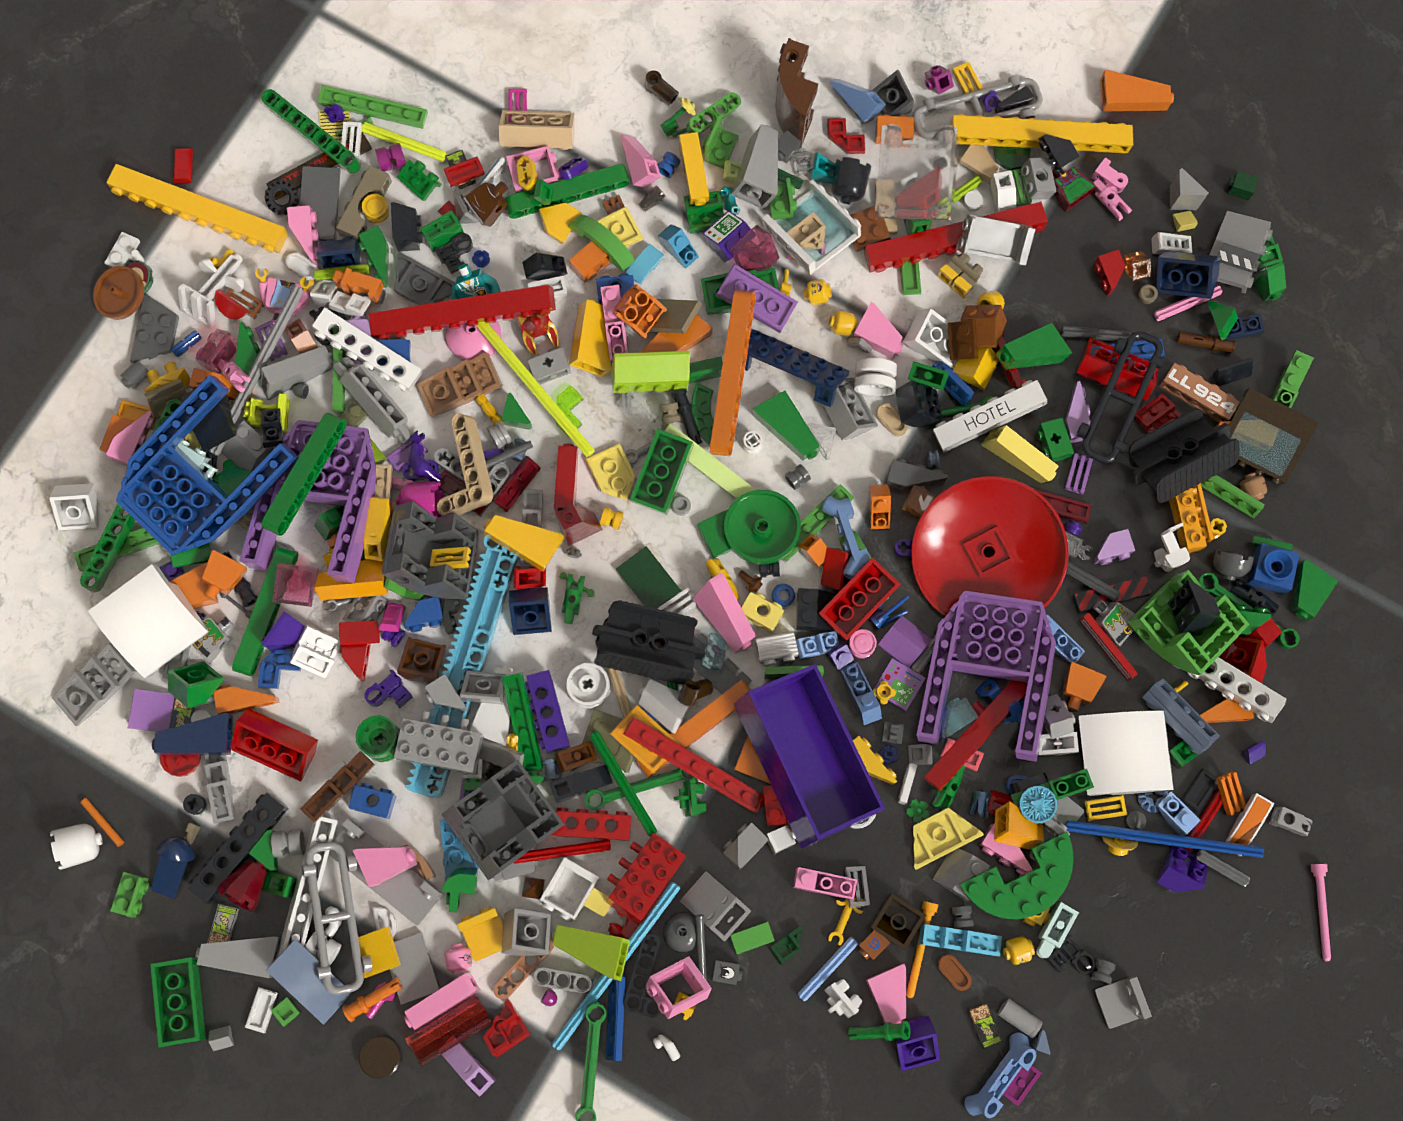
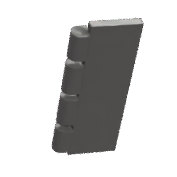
(726, 677)

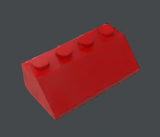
(1100, 369)
(859, 599)
(273, 744)

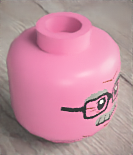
(458, 958)

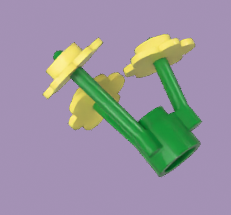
(670, 125)

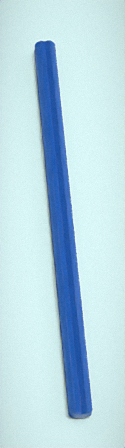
(1166, 839)

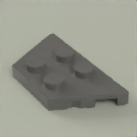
(419, 282)
(154, 330)

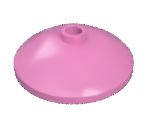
(470, 344)

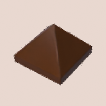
(533, 888)

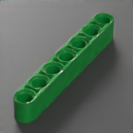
(316, 137)
(570, 190)
(304, 474)
(261, 617)

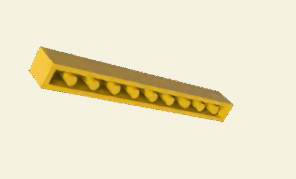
(1025, 133)
(197, 209)

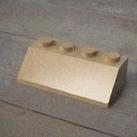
(540, 130)

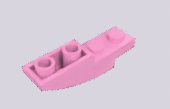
(614, 326)

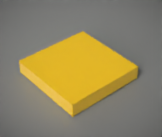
(381, 950)

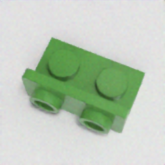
(783, 204)
(130, 895)

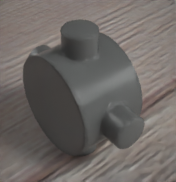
(573, 553)

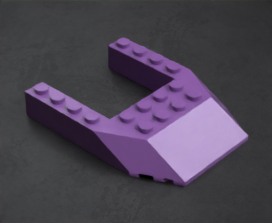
(344, 481)
(997, 640)

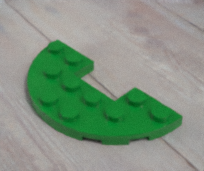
(1029, 892)

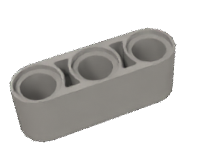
(552, 981)

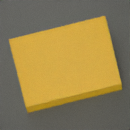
(977, 370)

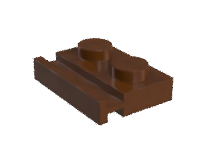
(962, 340)

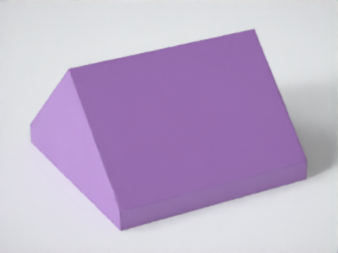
(904, 642)

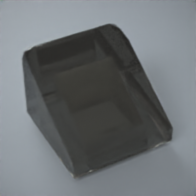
(489, 770)

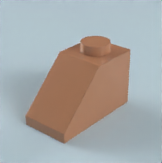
(300, 337)

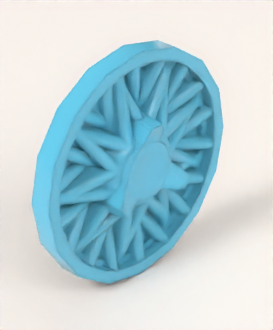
(1038, 804)

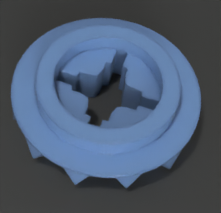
(1147, 803)

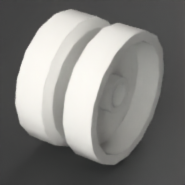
(875, 377)
(588, 674)

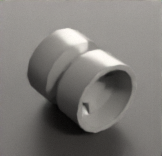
(285, 843)

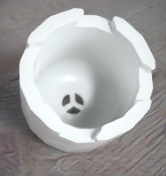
(75, 845)

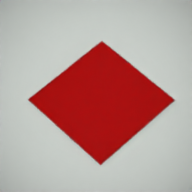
(448, 206)

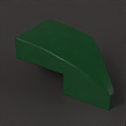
(787, 946)

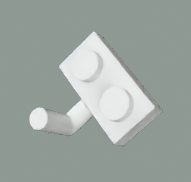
(124, 251)

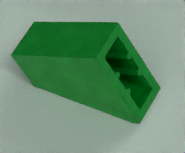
(1310, 589)

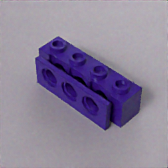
(534, 684)

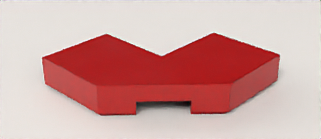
(848, 143)

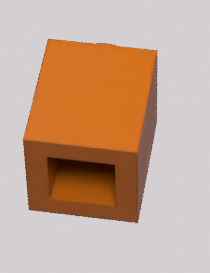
(813, 549)

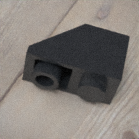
(1058, 150)
(544, 266)

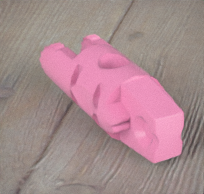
(1104, 192)
(234, 374)

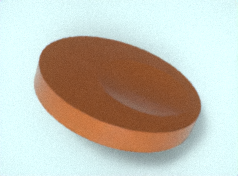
(118, 292)

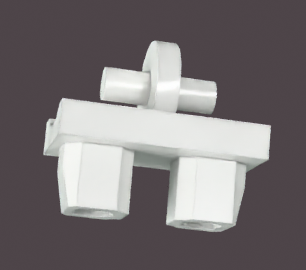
(839, 1001)

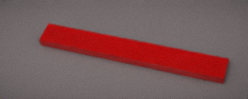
(975, 735)
(694, 765)

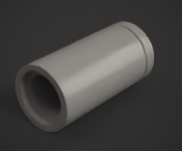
(1020, 1018)

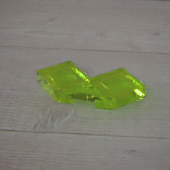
(567, 401)

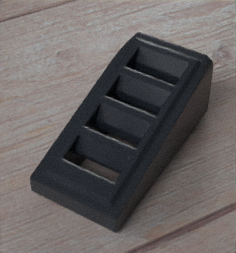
(1020, 98)

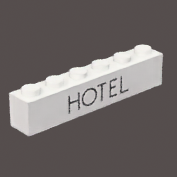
(990, 416)

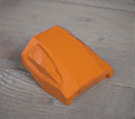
(639, 310)

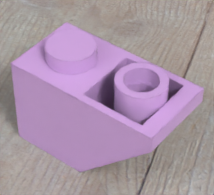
(1115, 546)

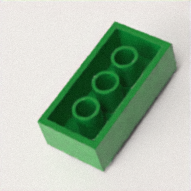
(662, 472)
(178, 1002)

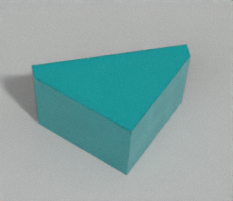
(822, 169)

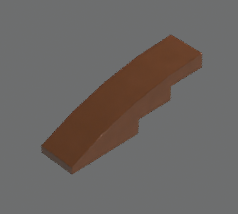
(337, 787)

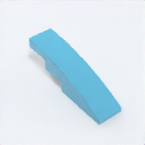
(960, 940)

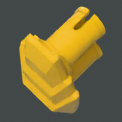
(172, 374)

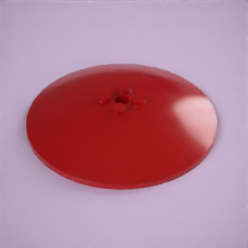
(995, 513)

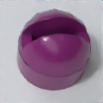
(549, 998)

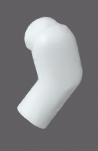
(333, 926)

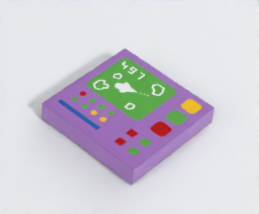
(904, 681)

